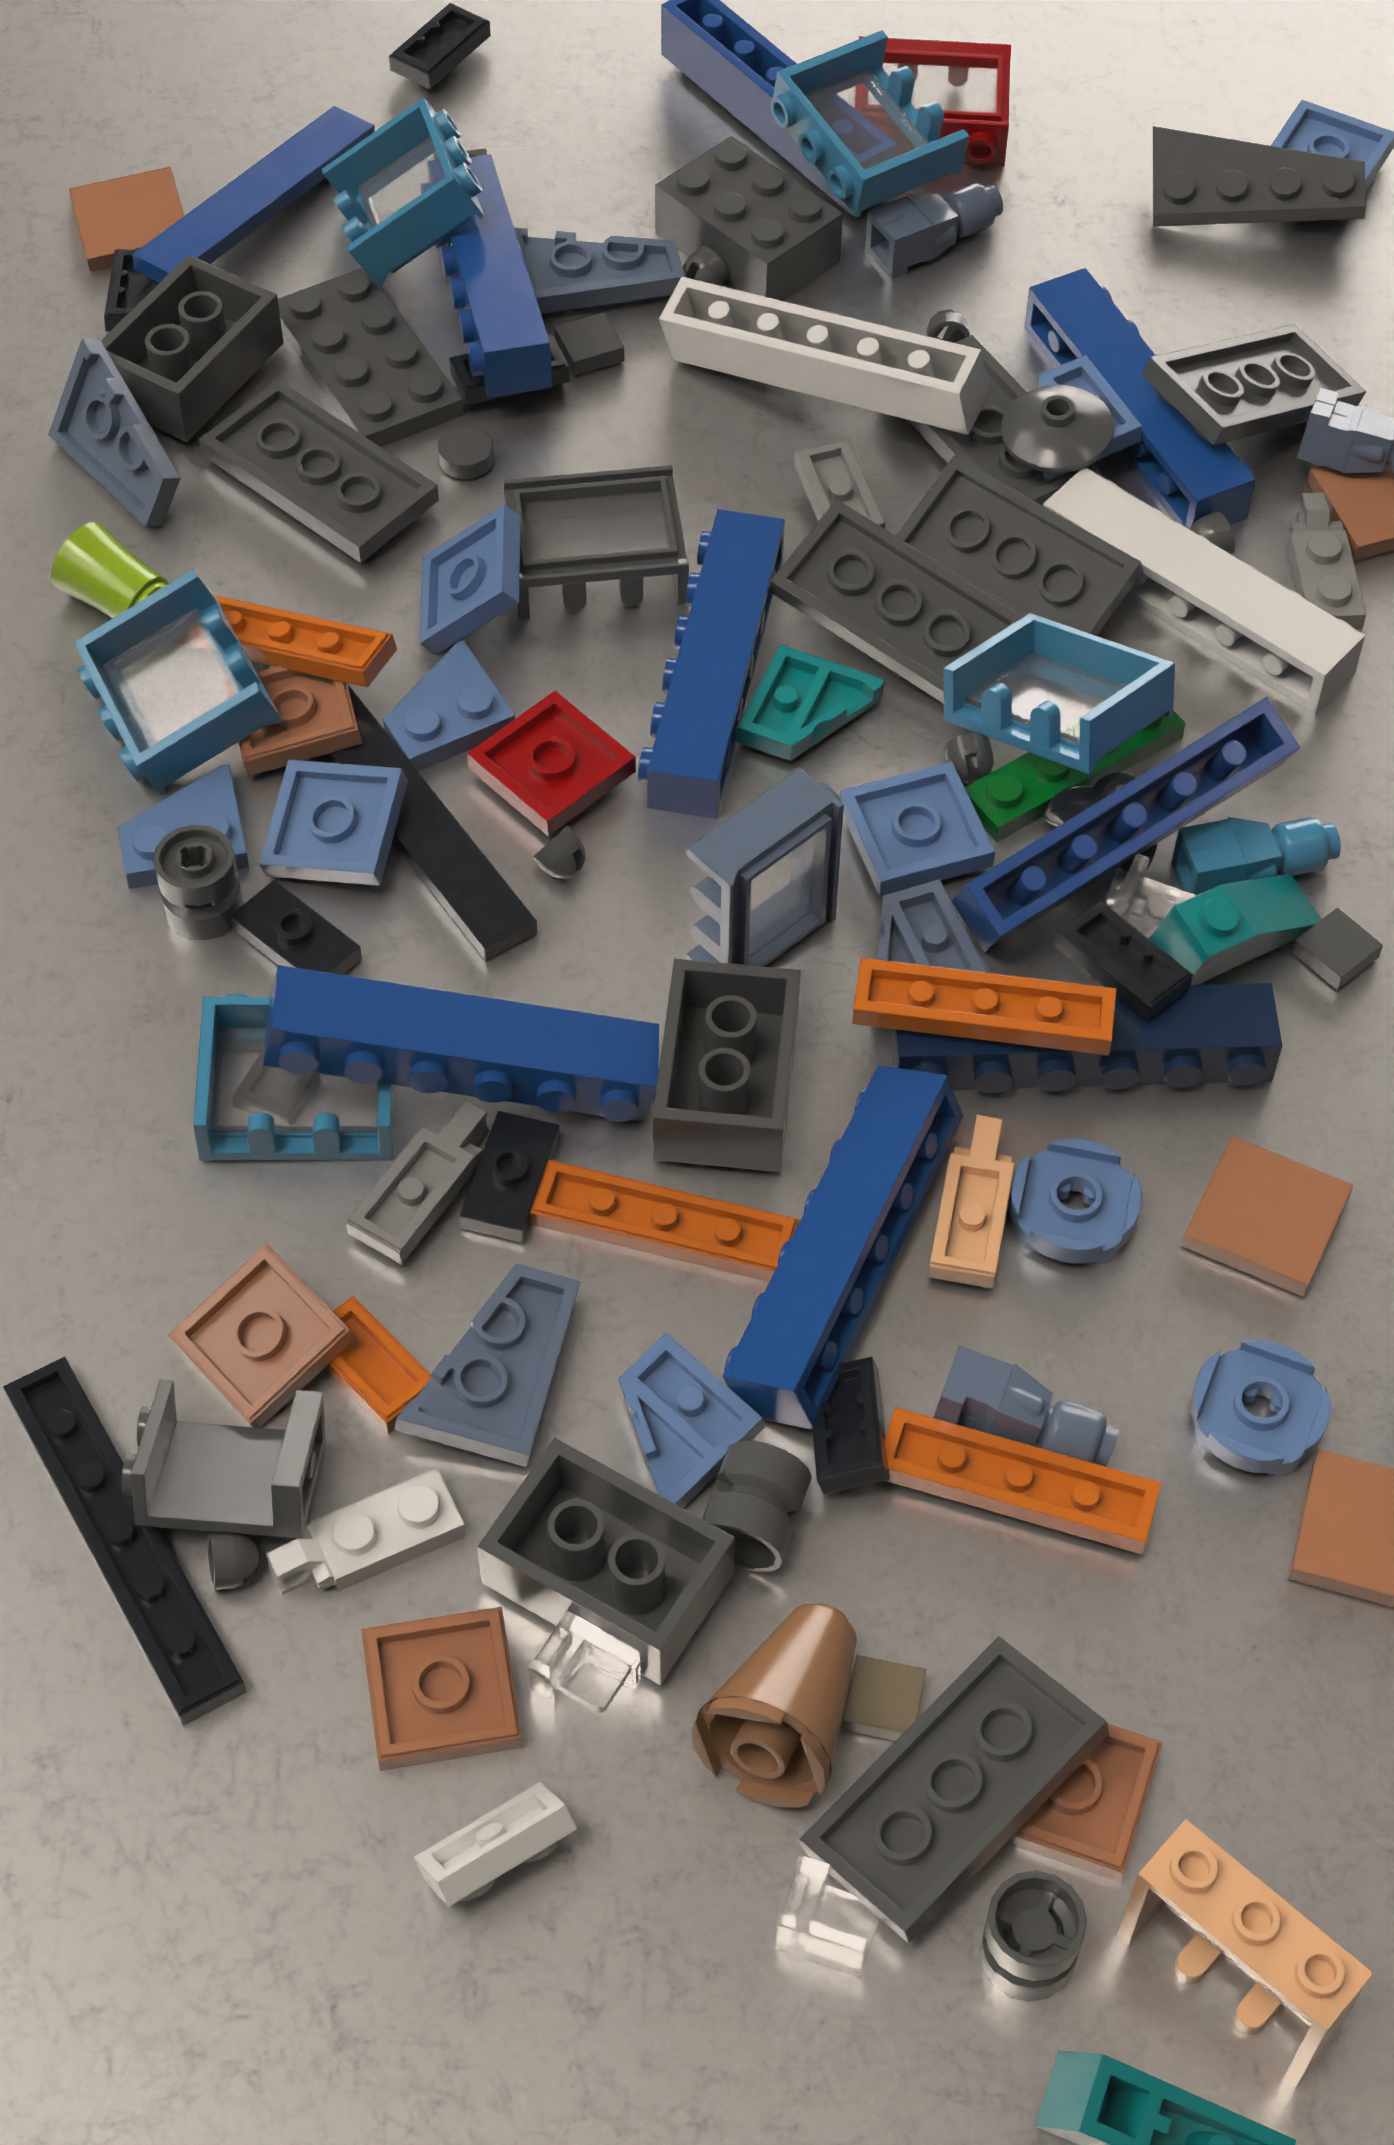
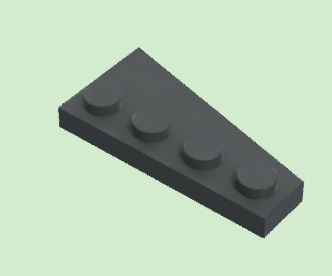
(1237, 181)

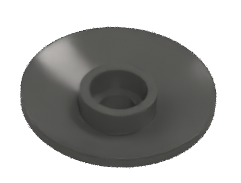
(1057, 428)

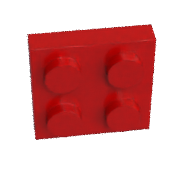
(551, 762)

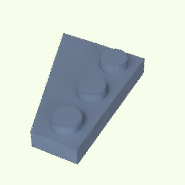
(589, 274)
(111, 436)
(500, 1372)

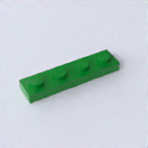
(1023, 788)

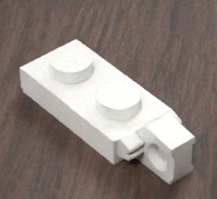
(370, 1536)

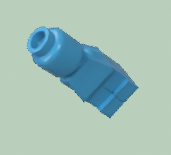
(1250, 850)

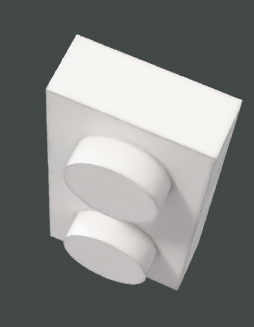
(479, 1853)

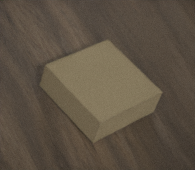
(883, 1698)

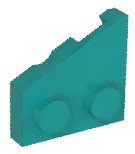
(804, 702)

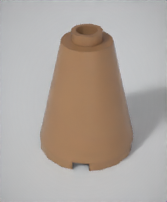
(782, 1710)

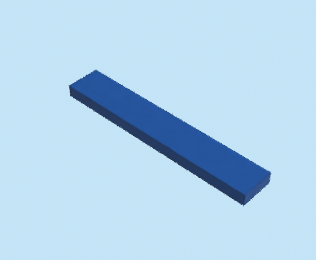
(253, 195)

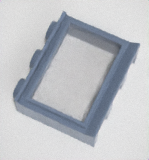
(773, 872)

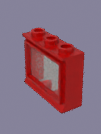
(968, 84)

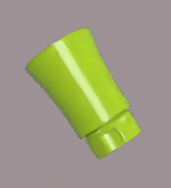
(102, 571)

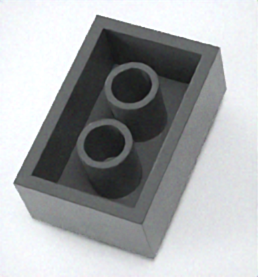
(753, 216)
(194, 344)
(726, 1065)
(607, 1554)

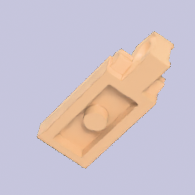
(973, 1209)

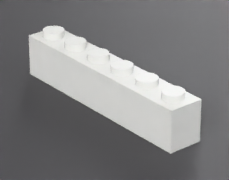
(826, 355)
(1217, 596)

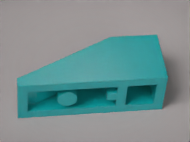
(1234, 924)
(1111, 2103)

